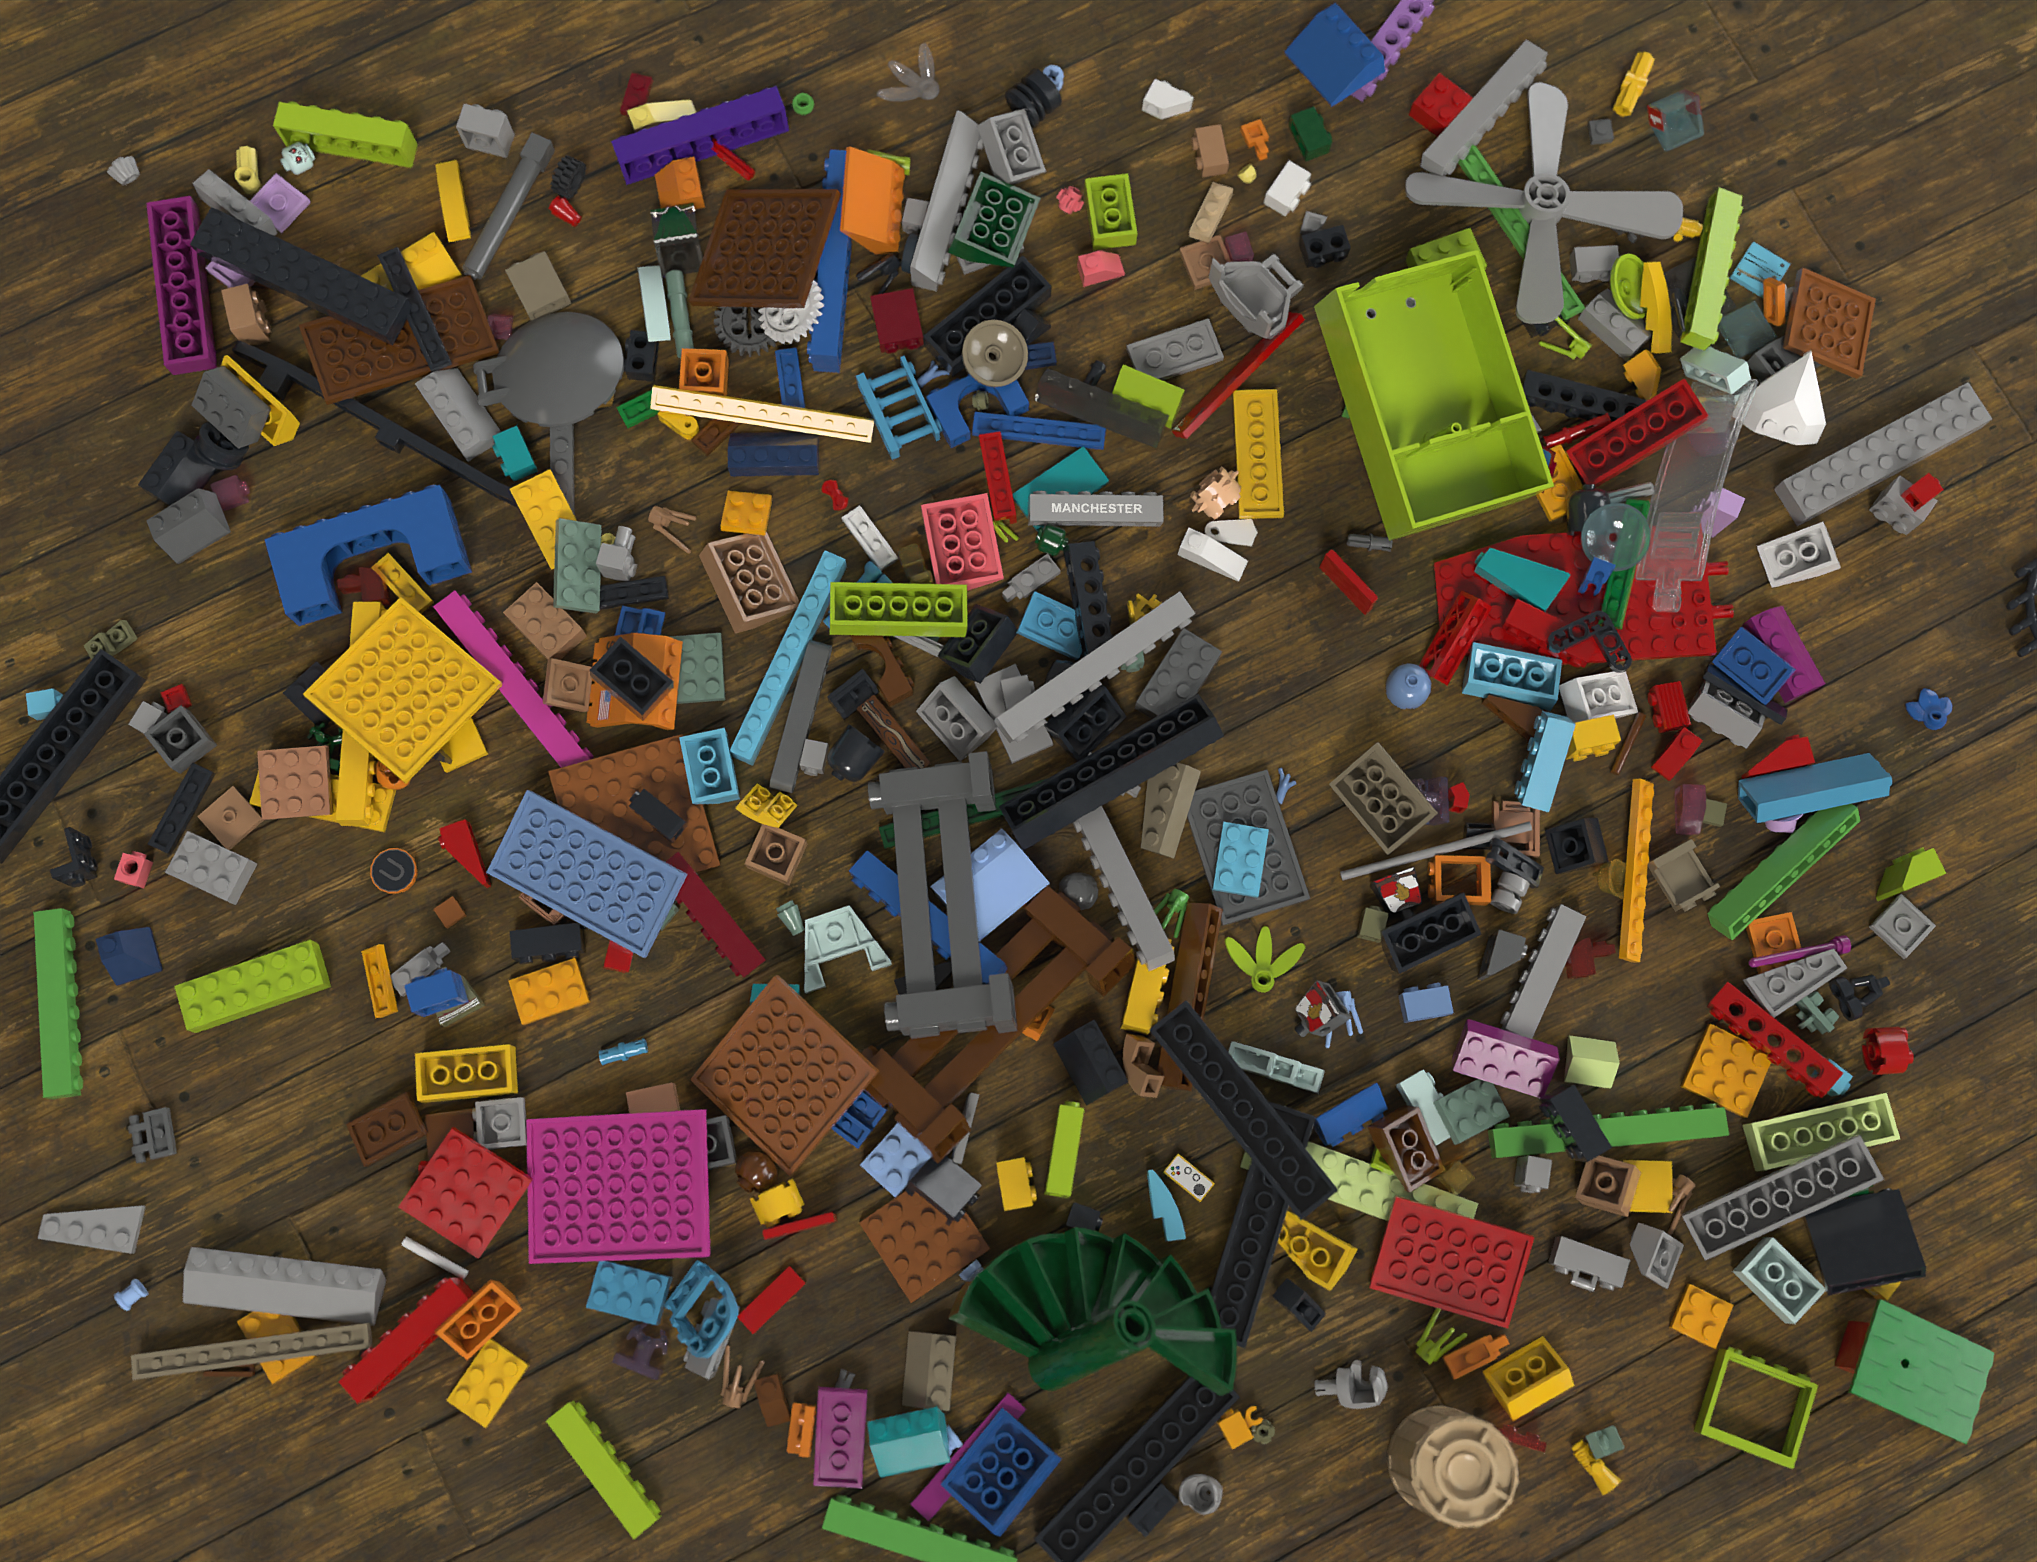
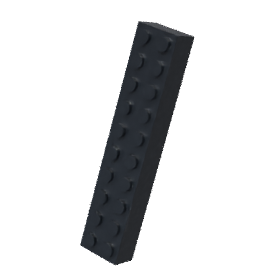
(301, 276)
(62, 744)
(1111, 771)
(1244, 1110)
(1253, 1239)
(1132, 1471)

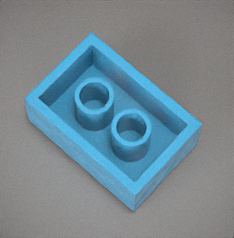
(629, 1292)

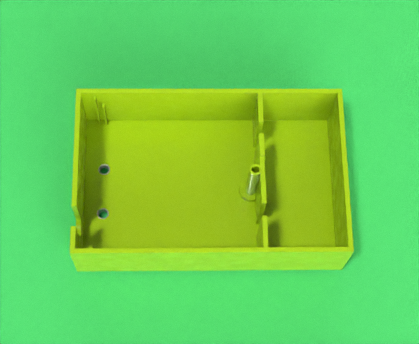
(1433, 394)

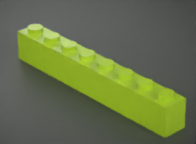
(1712, 269)

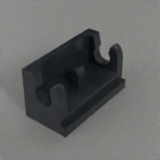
(852, 694)
(1152, 1509)

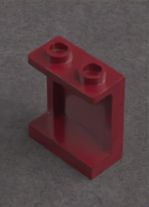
(897, 321)

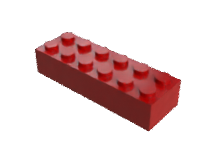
(1637, 434)
(405, 1342)

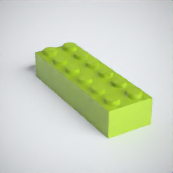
(346, 134)
(898, 609)
(252, 986)

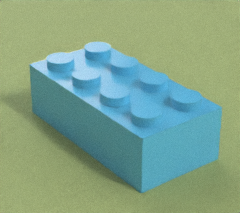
(1544, 761)

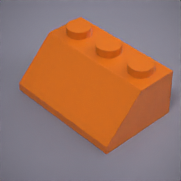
(479, 1319)

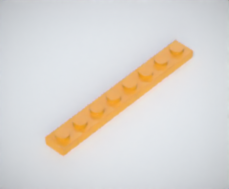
(1636, 871)

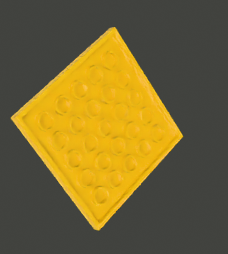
(402, 690)

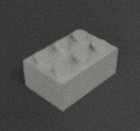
(211, 868)

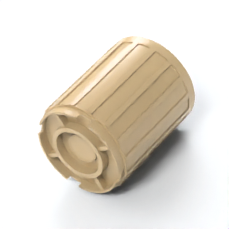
(1452, 1466)

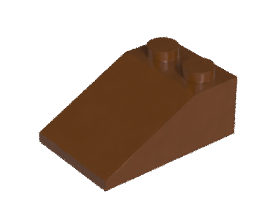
(1407, 1146)

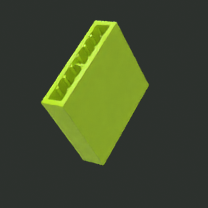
(1064, 1150)

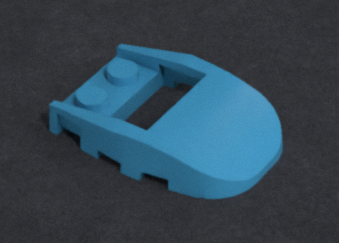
(714, 1327)

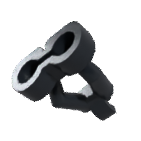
(1849, 1004)

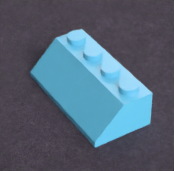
(1512, 676)

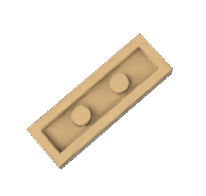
(1211, 212)

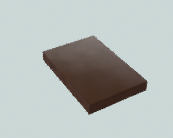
(386, 1129)

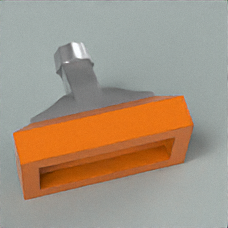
(1776, 300)

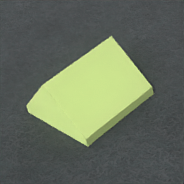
(1591, 1062)

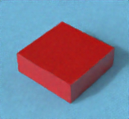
(176, 697)

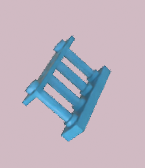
(885, 424)

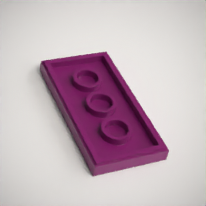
(840, 1437)

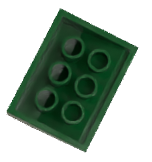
(994, 223)

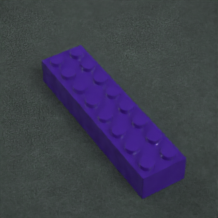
(731, 123)

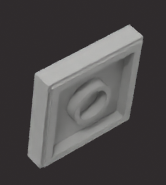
(1902, 926)

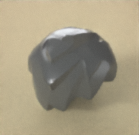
(1080, 889)

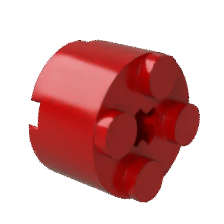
(1886, 1050)

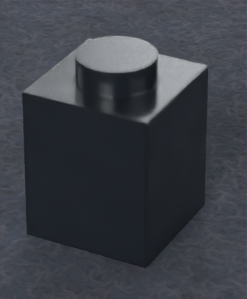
(1084, 1217)

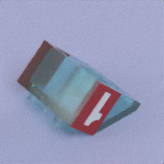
(1676, 119)

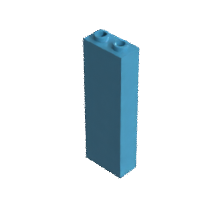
(1814, 787)

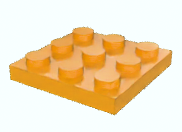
(1726, 1071)

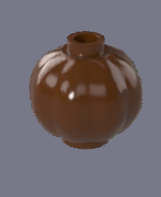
(756, 1172)

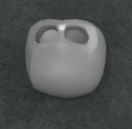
(1195, 1493)

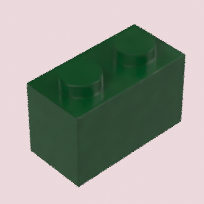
(1310, 133)

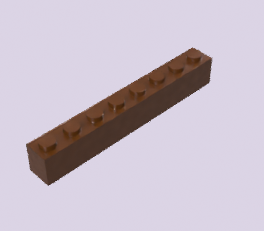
(1192, 977)

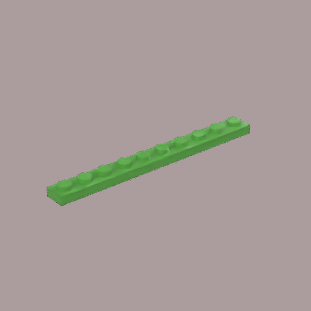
(1513, 223)

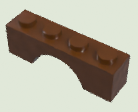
(893, 684)

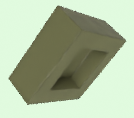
(1714, 813)

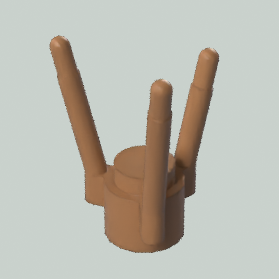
(663, 516)
(1682, 1191)
(733, 1394)

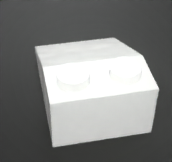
(1799, 556)
(1598, 696)

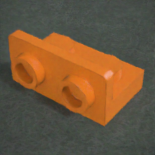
(801, 1429)

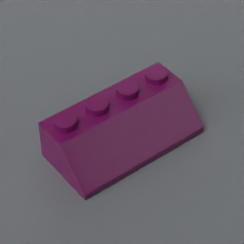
(1779, 634)

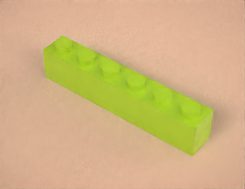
(603, 1468)

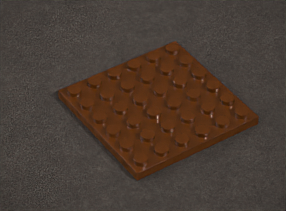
(765, 248)

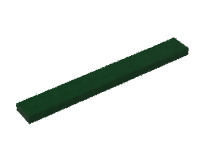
(931, 821)

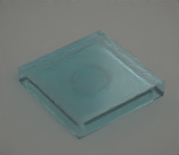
(1746, 330)

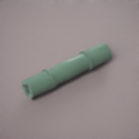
(679, 311)

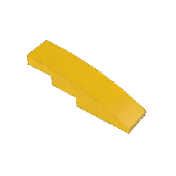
(453, 201)
(1656, 300)

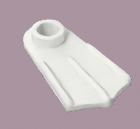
(1233, 531)

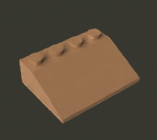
(749, 580)

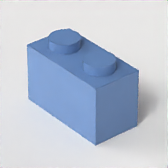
(1425, 1003)

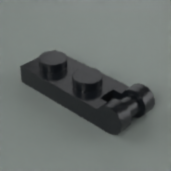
(1514, 862)

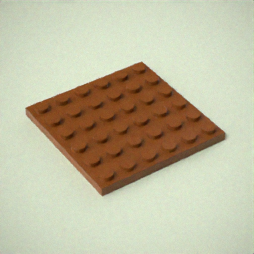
(602, 790)
(784, 1075)

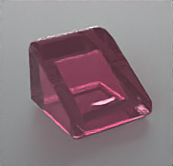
(500, 325)

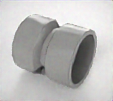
(1509, 892)

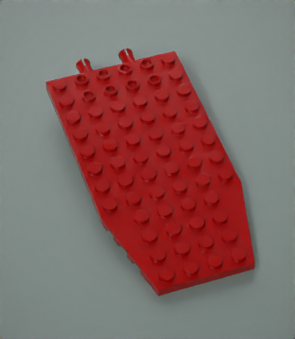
(1644, 630)

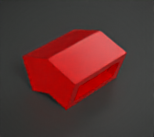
(1458, 798)

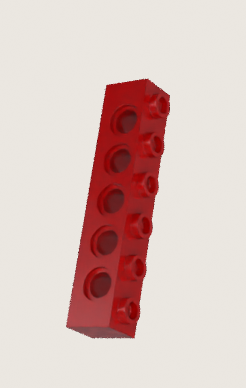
(1807, 1057)

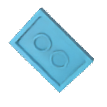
(1240, 859)

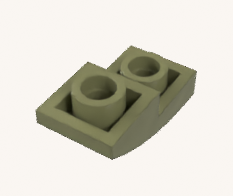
(112, 641)

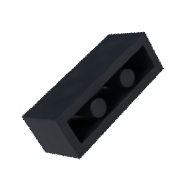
(547, 943)

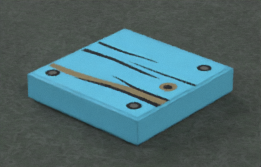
(1757, 266)

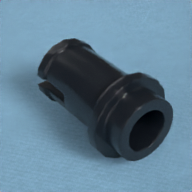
(1095, 373)

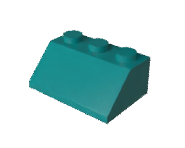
(909, 1441)

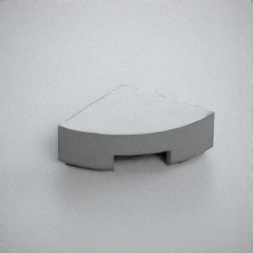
(1312, 223)

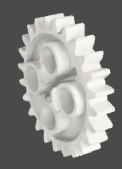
(790, 323)

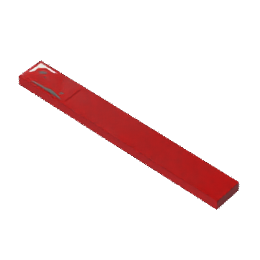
(1235, 378)

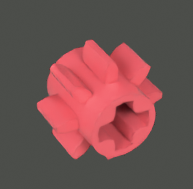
(1070, 199)

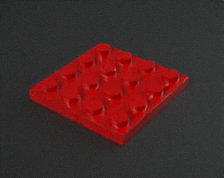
(465, 1192)

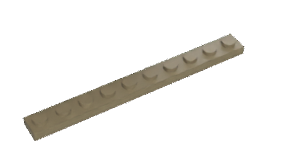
(251, 1351)

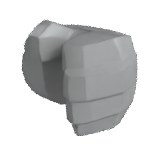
(1352, 1389)

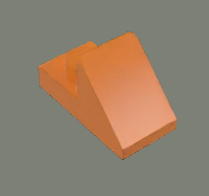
(1037, 1027)

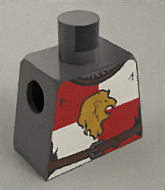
(1320, 1011)

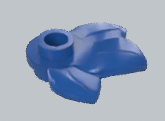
(1929, 706)

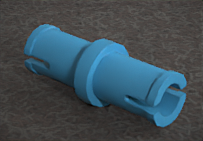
(623, 1051)

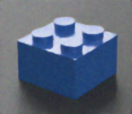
(436, 992)

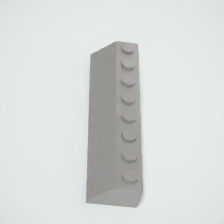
(946, 203)
(283, 1286)

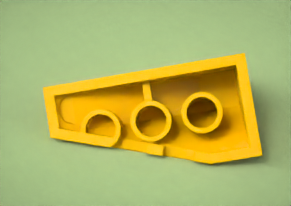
(1315, 1251)

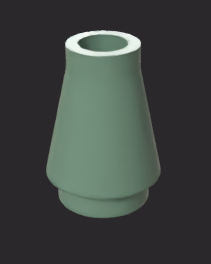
(791, 917)

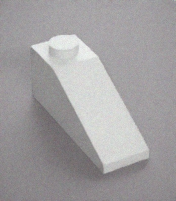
(1211, 554)

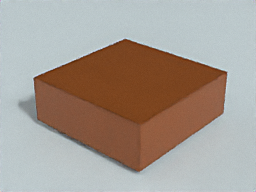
(450, 912)

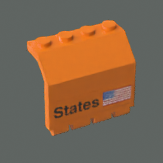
(660, 651)

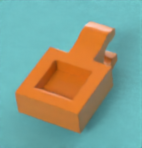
(1256, 135)

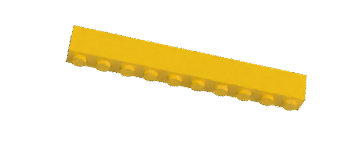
(356, 763)

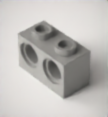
(1532, 1174)

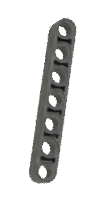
(800, 716)

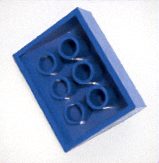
(1335, 55)
(1001, 1472)

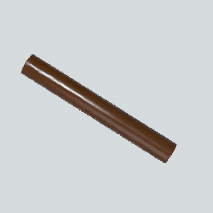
(1628, 743)

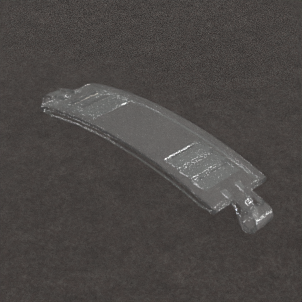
(1689, 494)

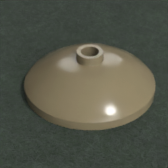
(1006, 345)

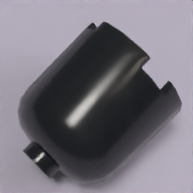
(1582, 504)
(853, 755)

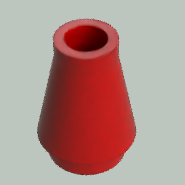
(563, 210)

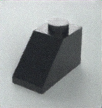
(1299, 1304)

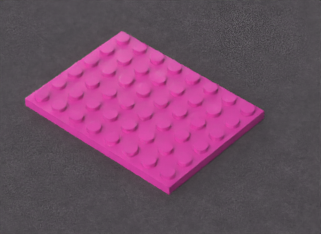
(618, 1187)

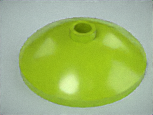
(1627, 284)

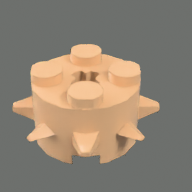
(1216, 492)

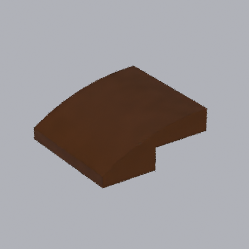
(440, 1124)

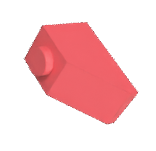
(1099, 267)

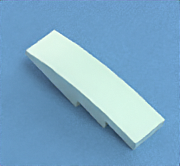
(654, 303)
(1276, 1067)

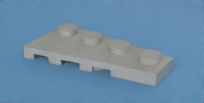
(1788, 984)
(104, 1228)

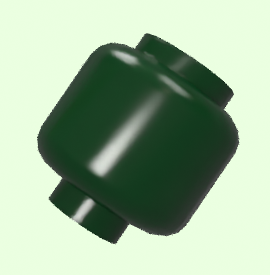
(1051, 539)

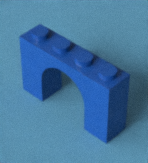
(945, 403)

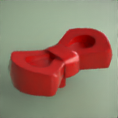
(831, 488)

